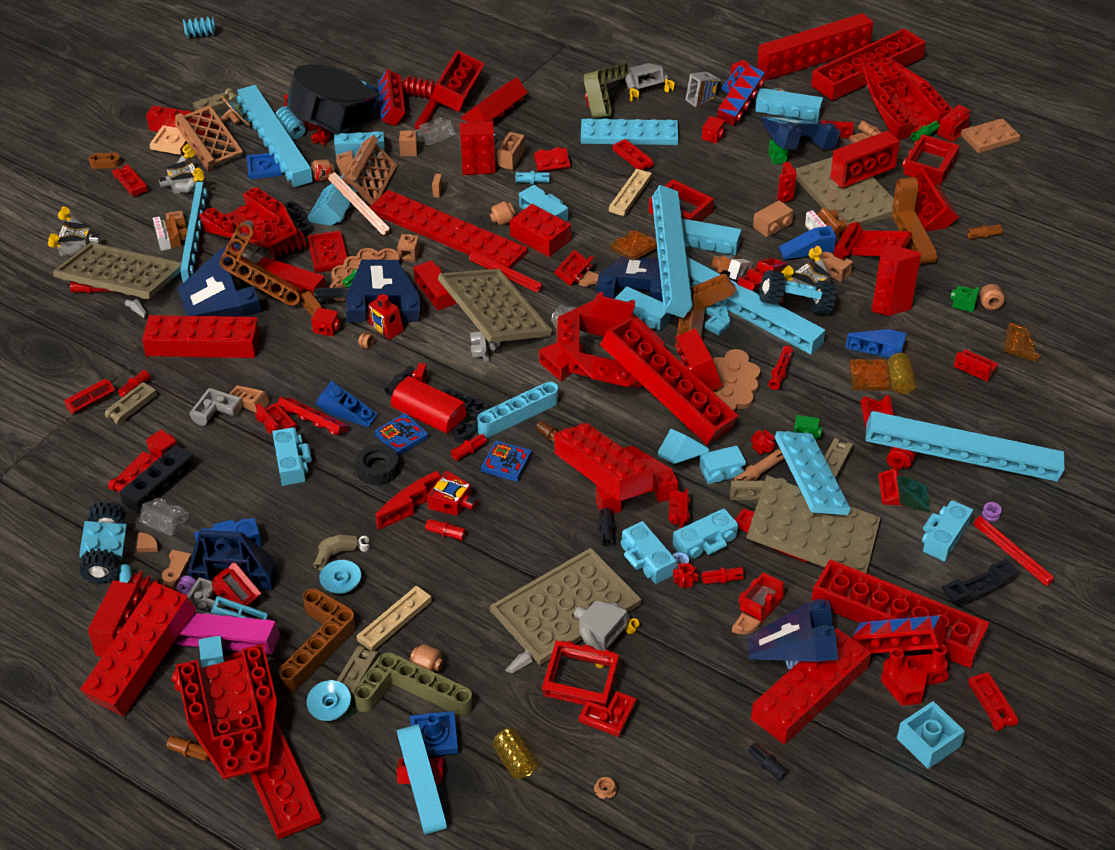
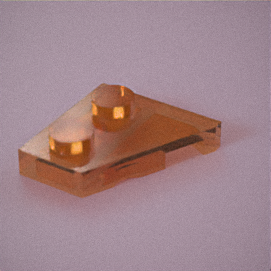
(1019, 343)

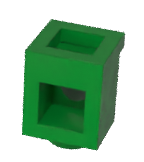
(777, 154)
(964, 298)
(807, 425)

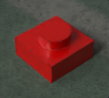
(421, 373)

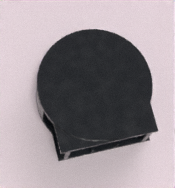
(330, 98)

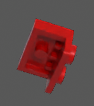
(551, 160)
(786, 183)
(572, 267)
(975, 364)
(868, 405)
(274, 418)

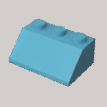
(353, 141)
(330, 206)

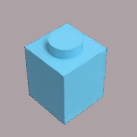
(211, 651)

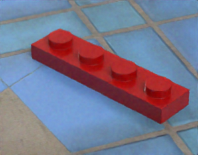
(308, 413)

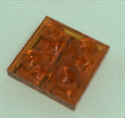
(633, 245)
(869, 375)

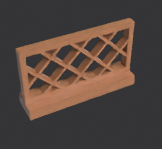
(197, 141)
(361, 163)

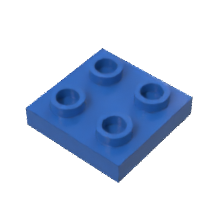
(437, 732)

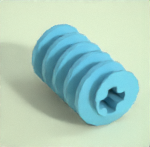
(199, 27)
(292, 124)

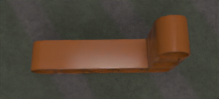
(907, 219)
(254, 269)
(703, 296)
(337, 627)

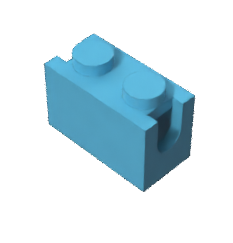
(722, 464)

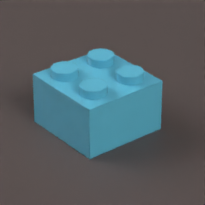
(930, 734)

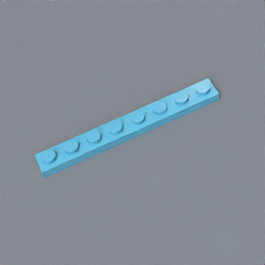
(193, 233)

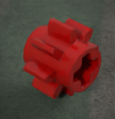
(763, 442)
(685, 575)

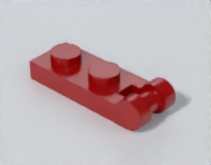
(632, 155)
(130, 180)
(139, 465)
(992, 701)

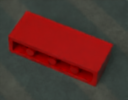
(428, 404)

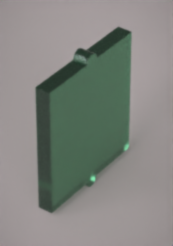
(913, 494)

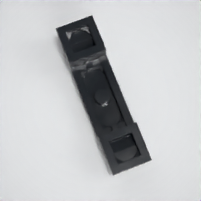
(983, 584)

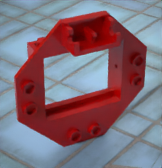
(596, 319)

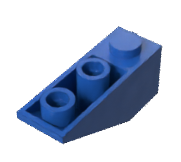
(801, 245)
(877, 342)
(344, 405)

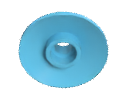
(340, 576)
(325, 693)

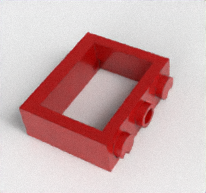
(936, 147)
(703, 202)
(585, 653)

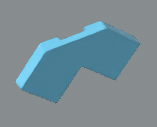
(720, 320)

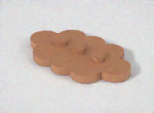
(352, 262)
(738, 379)

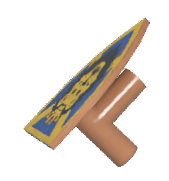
(234, 109)

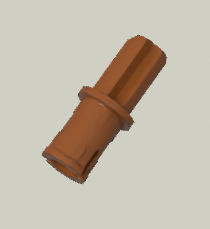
(984, 231)
(186, 748)

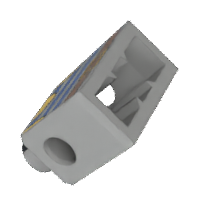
(701, 88)

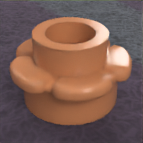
(366, 340)
(608, 783)

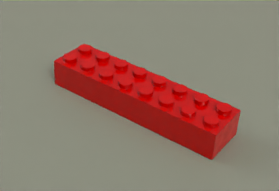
(814, 46)
(846, 73)
(669, 380)
(873, 599)

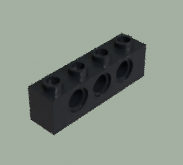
(157, 478)

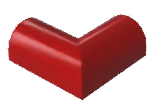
(608, 719)

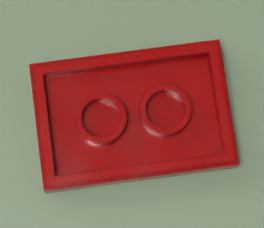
(873, 242)
(326, 250)

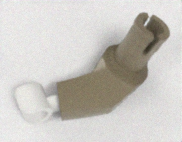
(336, 544)

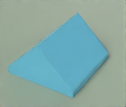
(680, 447)

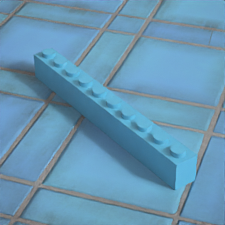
(274, 136)
(671, 252)
(767, 316)
(965, 446)

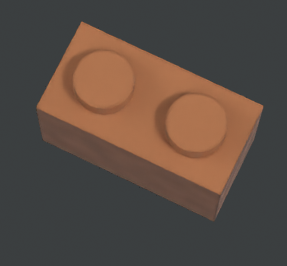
(511, 150)
(773, 218)

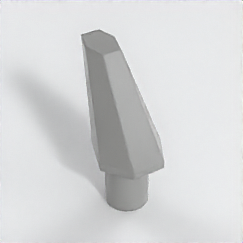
(136, 307)
(519, 662)

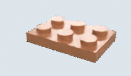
(990, 135)

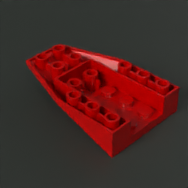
(903, 97)
(265, 212)
(231, 710)

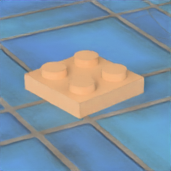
(168, 140)

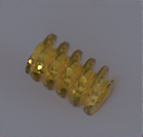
(901, 373)
(514, 753)

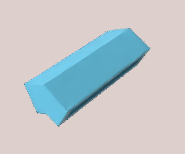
(217, 610)

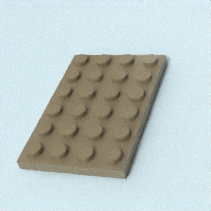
(858, 202)
(118, 270)
(494, 305)
(787, 524)
(546, 607)

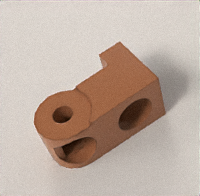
(836, 267)
(177, 569)

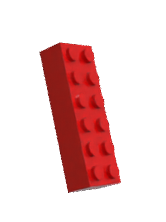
(201, 336)
(603, 461)
(138, 649)
(809, 689)

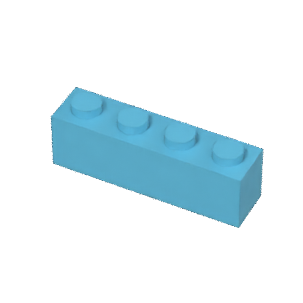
(789, 104)
(711, 237)

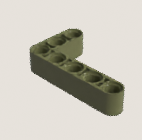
(597, 91)
(413, 678)

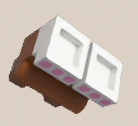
(825, 218)
(170, 232)
(734, 264)

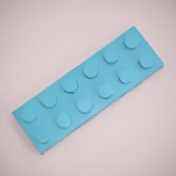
(635, 131)
(812, 473)

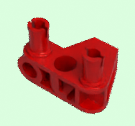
(908, 675)

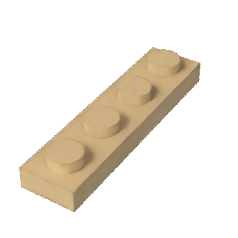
(630, 192)
(394, 618)

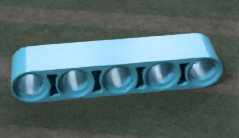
(518, 409)
(421, 779)

